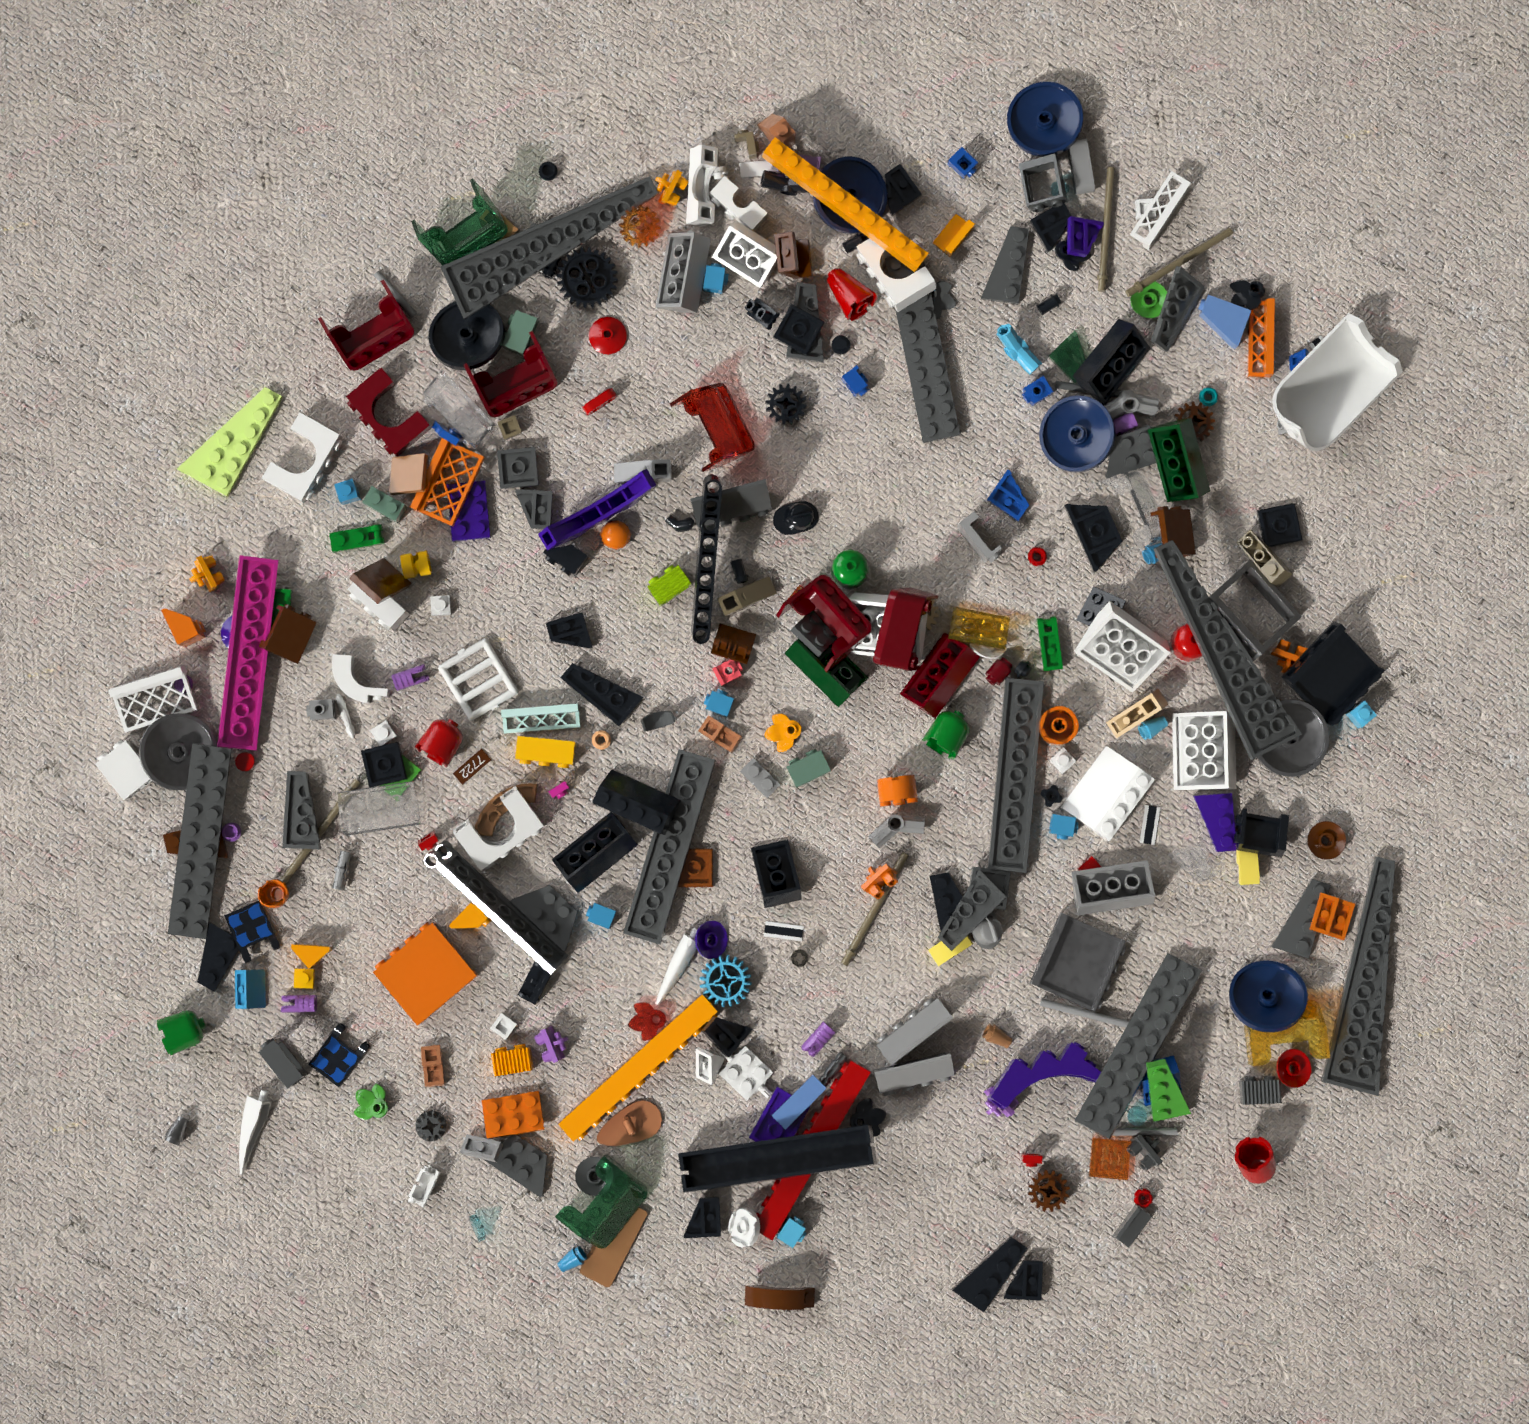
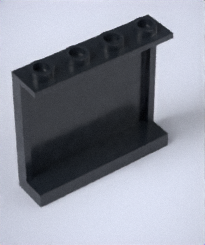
(1332, 673)

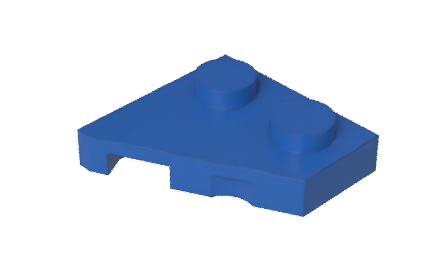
(450, 435)
(1008, 497)

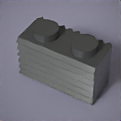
(1260, 1091)

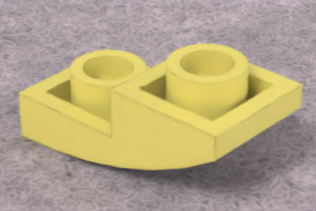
(1248, 867)
(942, 953)

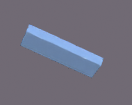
(799, 1102)

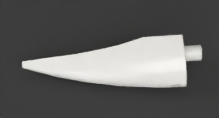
(678, 963)
(253, 1120)

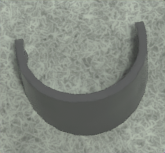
(657, 720)

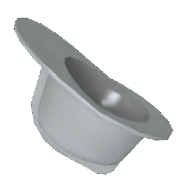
(988, 932)

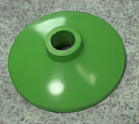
(1156, 293)

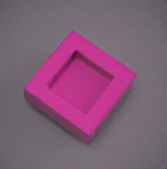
(560, 790)

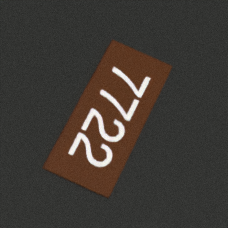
(471, 766)

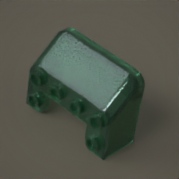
(610, 1208)

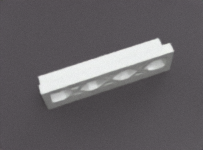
(1168, 211)

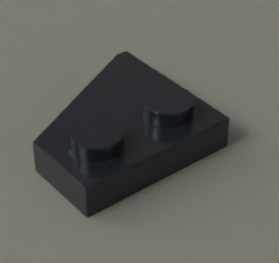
(900, 189)
(570, 631)
(705, 1219)
(1026, 1282)

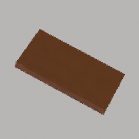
(380, 581)

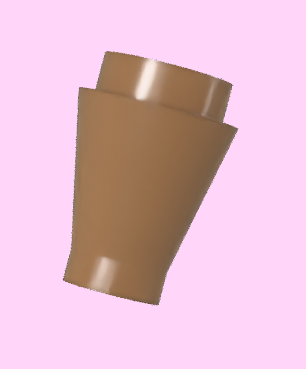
(996, 1036)

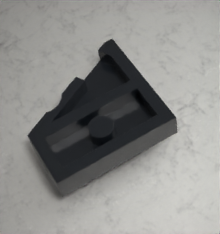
(1051, 225)
(725, 1034)

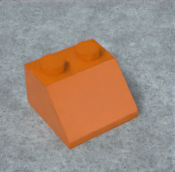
(184, 628)

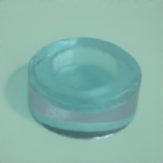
(1136, 1115)

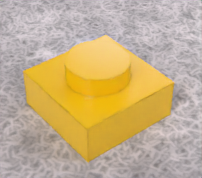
(304, 978)

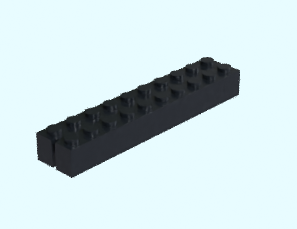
(777, 1158)

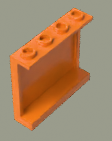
(424, 973)

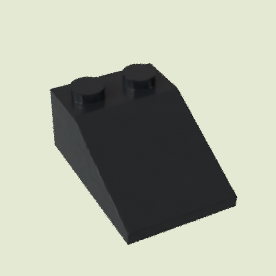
(776, 873)

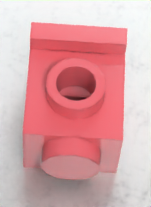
(724, 678)

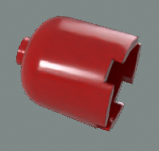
(1184, 644)
(441, 741)
(1255, 1160)

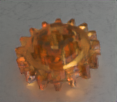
(636, 221)

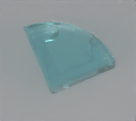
(478, 1227)

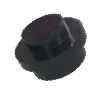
(548, 171)
(840, 345)
(1023, 669)

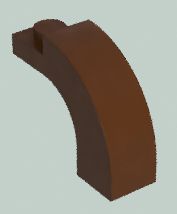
(779, 1298)

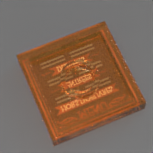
(1109, 1158)

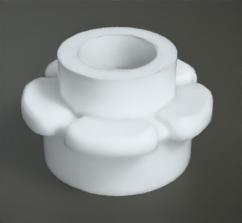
(719, 172)

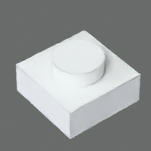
(1141, 206)
(440, 605)
(383, 733)
(1062, 760)
(503, 1026)

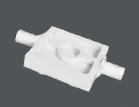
(746, 1073)

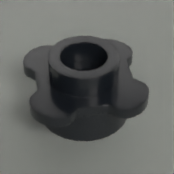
(1056, 796)

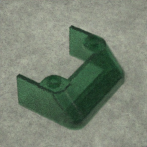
(470, 235)

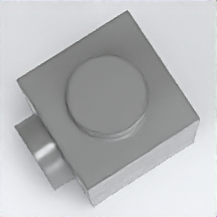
(321, 710)

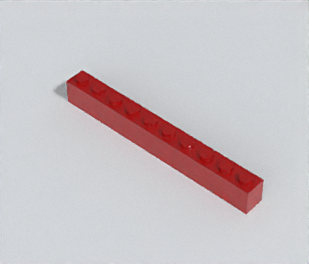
(829, 1118)

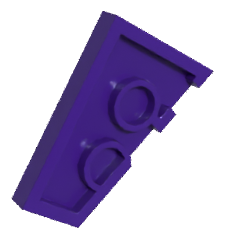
(1219, 819)

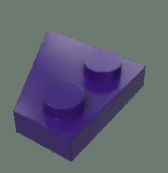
(1081, 235)

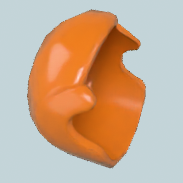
(615, 534)
(273, 893)

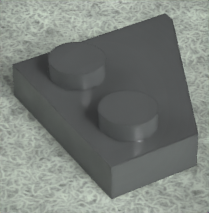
(536, 506)

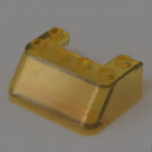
(1309, 1028)

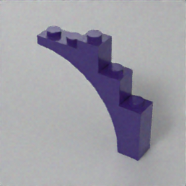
(598, 512)
(1019, 1076)

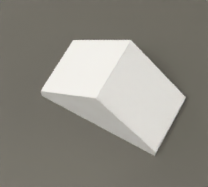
(707, 1065)

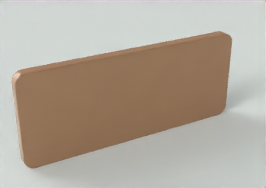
(605, 1263)

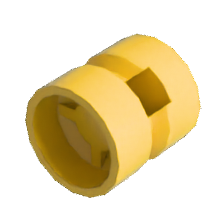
(416, 564)

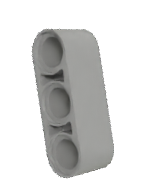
(1081, 167)

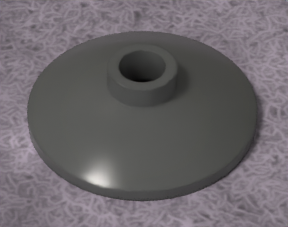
(584, 1179)

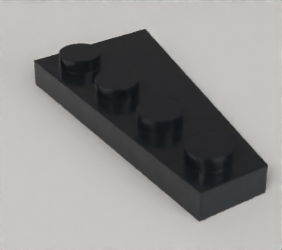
(605, 695)
(986, 1280)

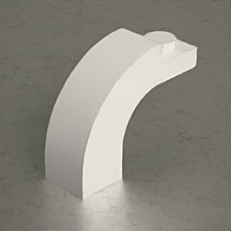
(344, 676)

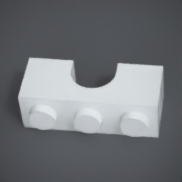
(723, 196)

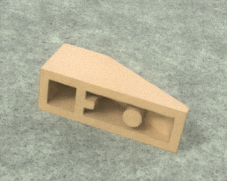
(1137, 713)

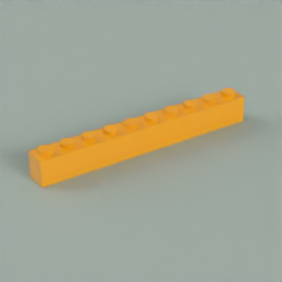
(844, 204)
(637, 1068)

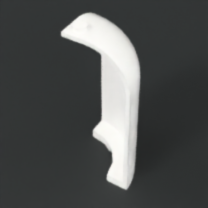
(1334, 385)

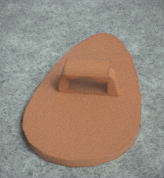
(631, 1124)

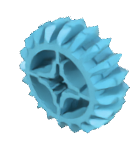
(742, 977)

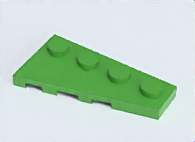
(1164, 1092)

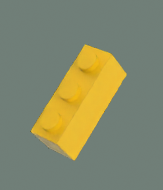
(545, 751)

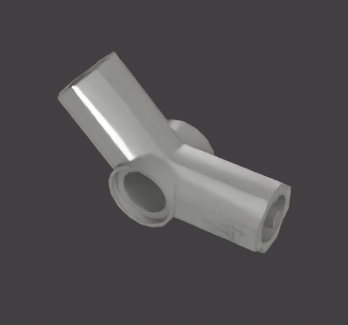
(1139, 404)
(885, 832)

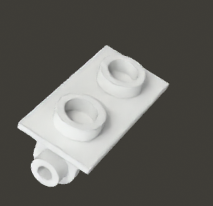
(427, 1179)

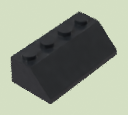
(1111, 361)
(636, 801)
(594, 852)

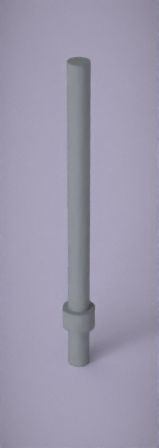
(1084, 1013)

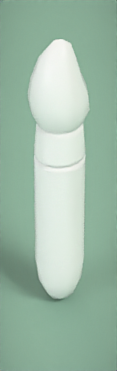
(345, 716)

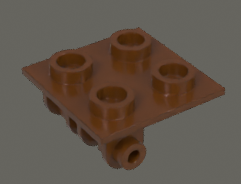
(733, 643)

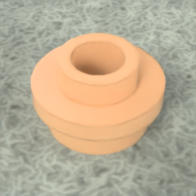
(595, 740)

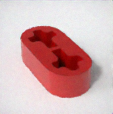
(599, 401)

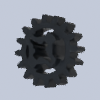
(786, 397)

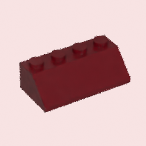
(940, 675)

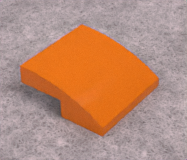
(1332, 916)

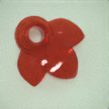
(644, 1020)

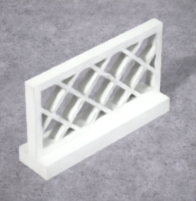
(149, 682)

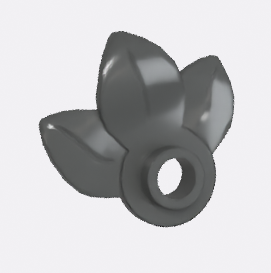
(942, 299)

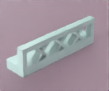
(537, 711)

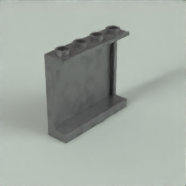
(1078, 962)

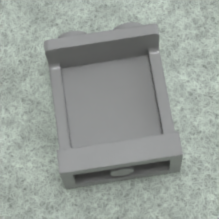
(975, 541)

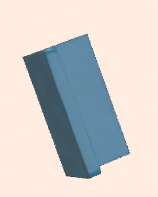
(250, 989)

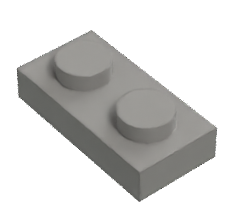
(760, 778)
(481, 1148)

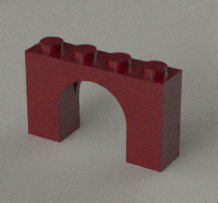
(364, 400)

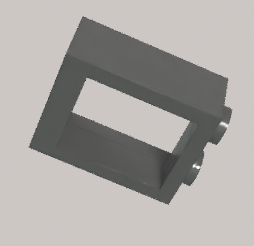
(1039, 165)
(282, 1062)

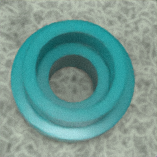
(1214, 396)

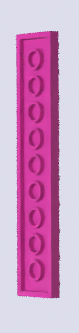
(245, 658)

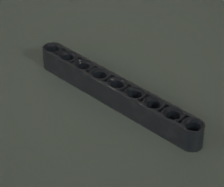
(703, 551)

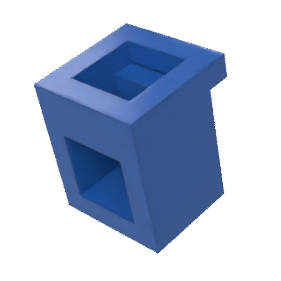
(960, 157)
(856, 382)
(1045, 391)

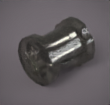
(803, 953)

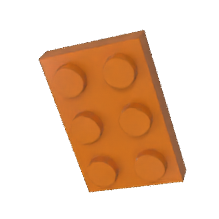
(513, 1115)

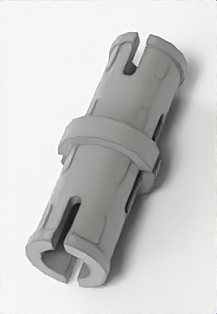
(341, 870)

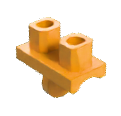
(675, 180)
(203, 566)

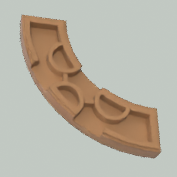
(496, 809)

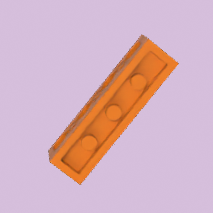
(1267, 343)

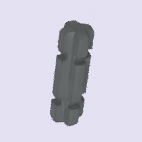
(832, 1069)

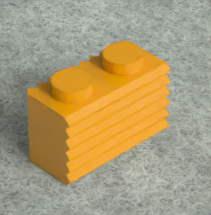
(512, 1060)

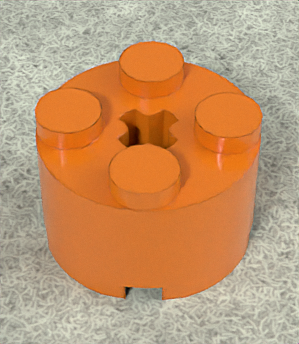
(1067, 720)
(897, 790)

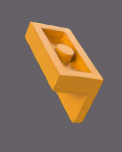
(953, 234)

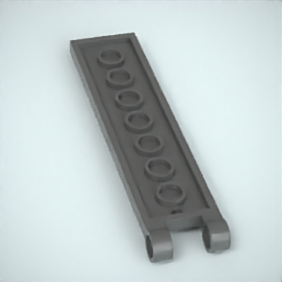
(496, 907)

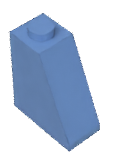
(1224, 318)

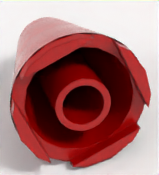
(850, 294)

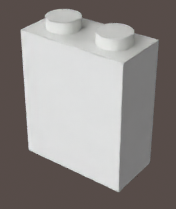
(123, 770)

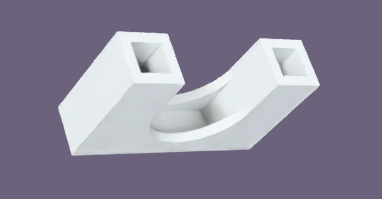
(899, 292)
(301, 484)
(486, 852)

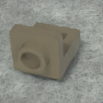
(752, 146)

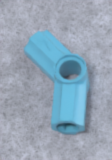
(1017, 348)

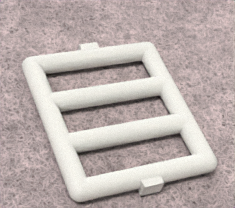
(463, 699)

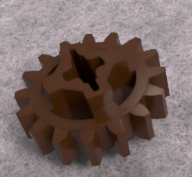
(1202, 421)
(1046, 1199)

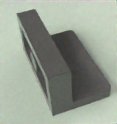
(1132, 1225)

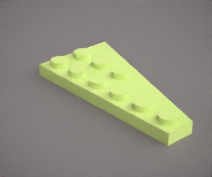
(228, 450)

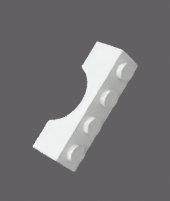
(699, 206)

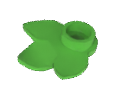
(369, 1100)

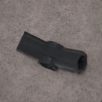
(781, 183)

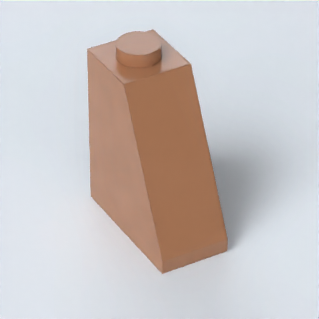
(778, 127)

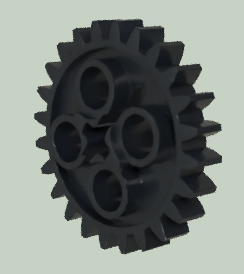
(602, 271)

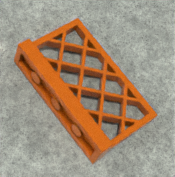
(433, 475)

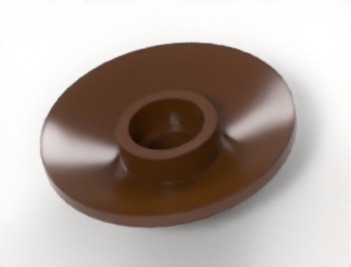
(1336, 839)

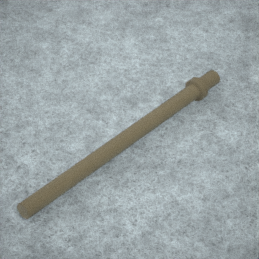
(1102, 277)
(1138, 286)
(322, 828)
(871, 915)

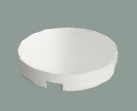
(744, 1227)

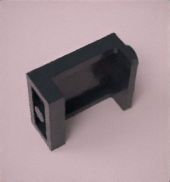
(1261, 834)

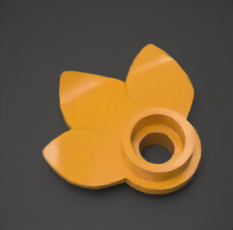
(780, 732)

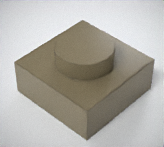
(509, 427)

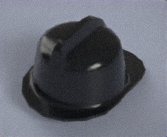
(795, 518)

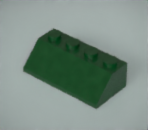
(1179, 460)
(838, 682)

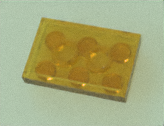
(979, 627)

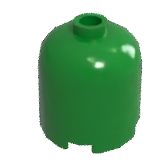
(850, 569)
(947, 733)
(181, 1031)

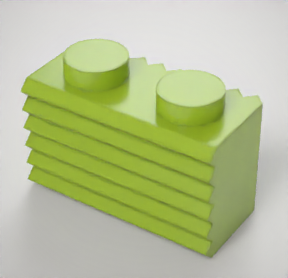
(668, 585)

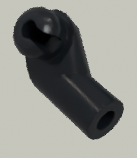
(681, 525)

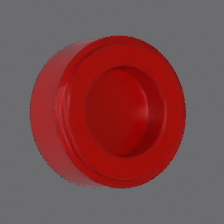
(245, 761)

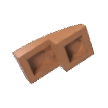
(720, 734)
(432, 1066)

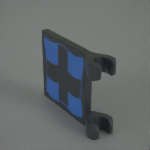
(249, 927)
(336, 1058)

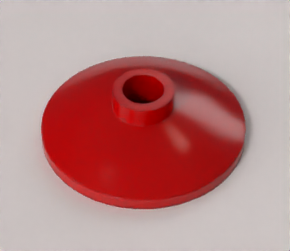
(611, 344)
(1300, 1068)

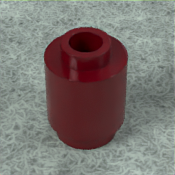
(998, 671)

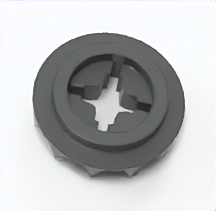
(434, 1117)

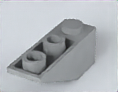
(658, 469)

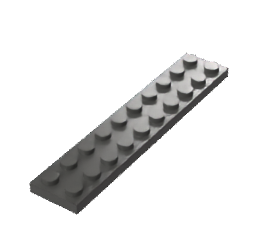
(925, 363)
(1015, 775)
(199, 841)
(669, 852)
(1138, 1046)

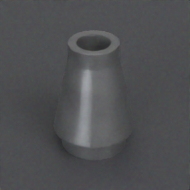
(177, 1130)

